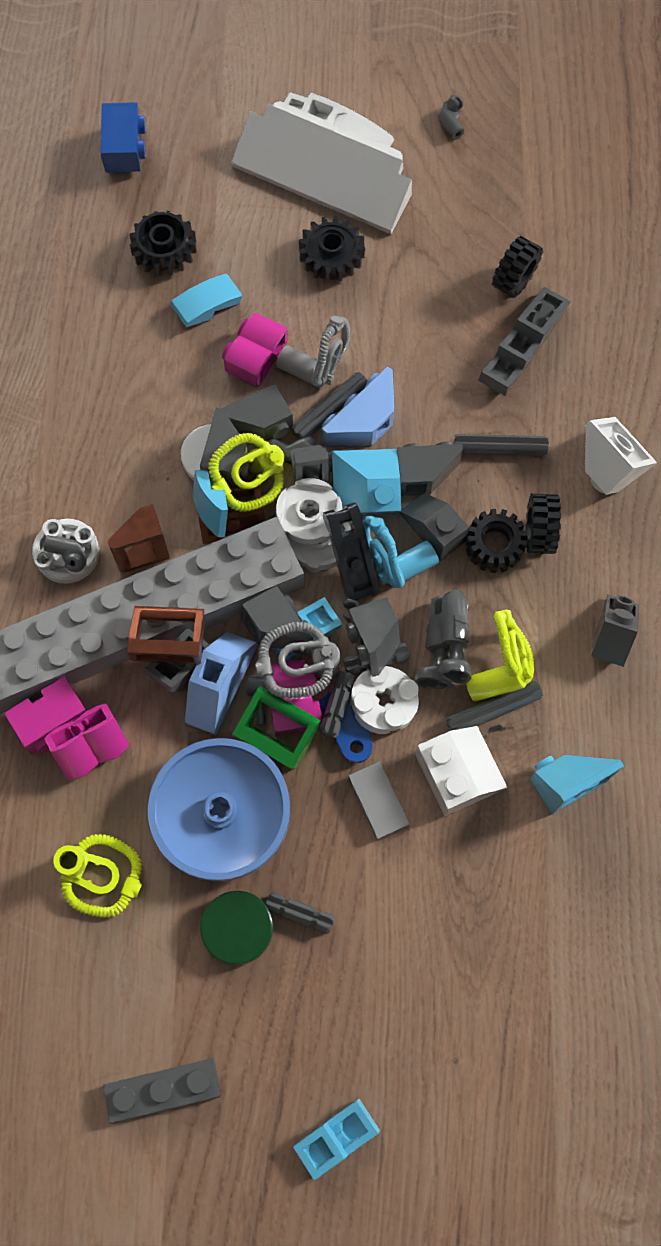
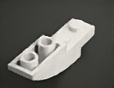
(339, 116)

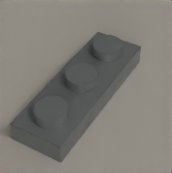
(162, 1090)

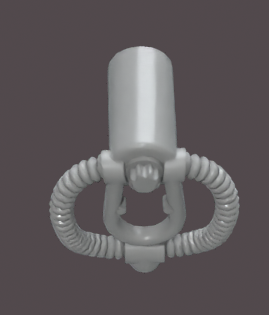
(319, 370)
(324, 654)

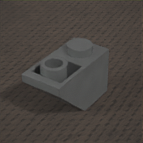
(426, 466)
(269, 612)
(616, 630)
(376, 634)

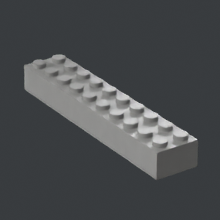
(95, 628)

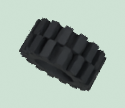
(517, 266)
(501, 523)
(543, 523)

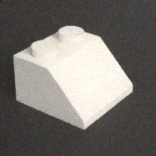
(459, 769)

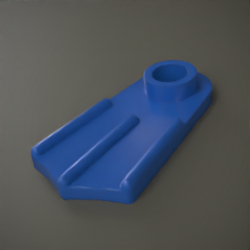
(350, 733)

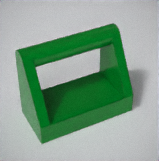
(267, 743)

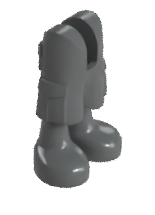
(447, 639)

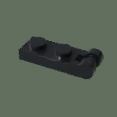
(352, 552)

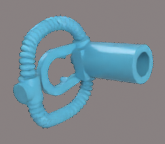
(395, 568)

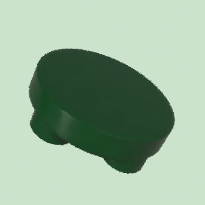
(236, 928)

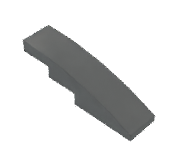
(524, 341)

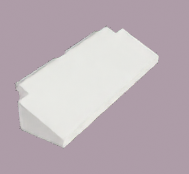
(325, 166)

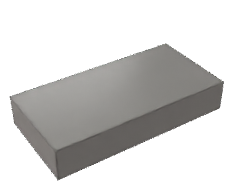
(378, 800)

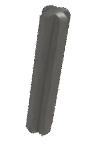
(330, 405)
(503, 444)
(495, 707)

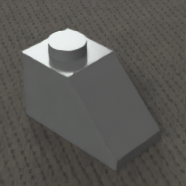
(261, 414)
(220, 432)
(436, 523)

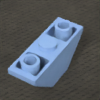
(364, 414)
(217, 681)

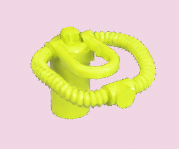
(265, 461)
(517, 669)
(71, 864)

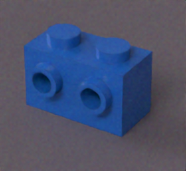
(121, 137)

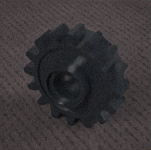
(163, 242)
(331, 249)

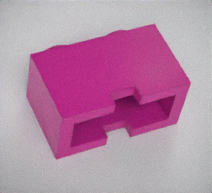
(37, 719)

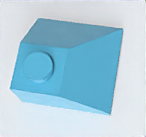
(368, 479)
(570, 778)

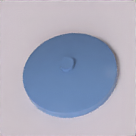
(219, 809)

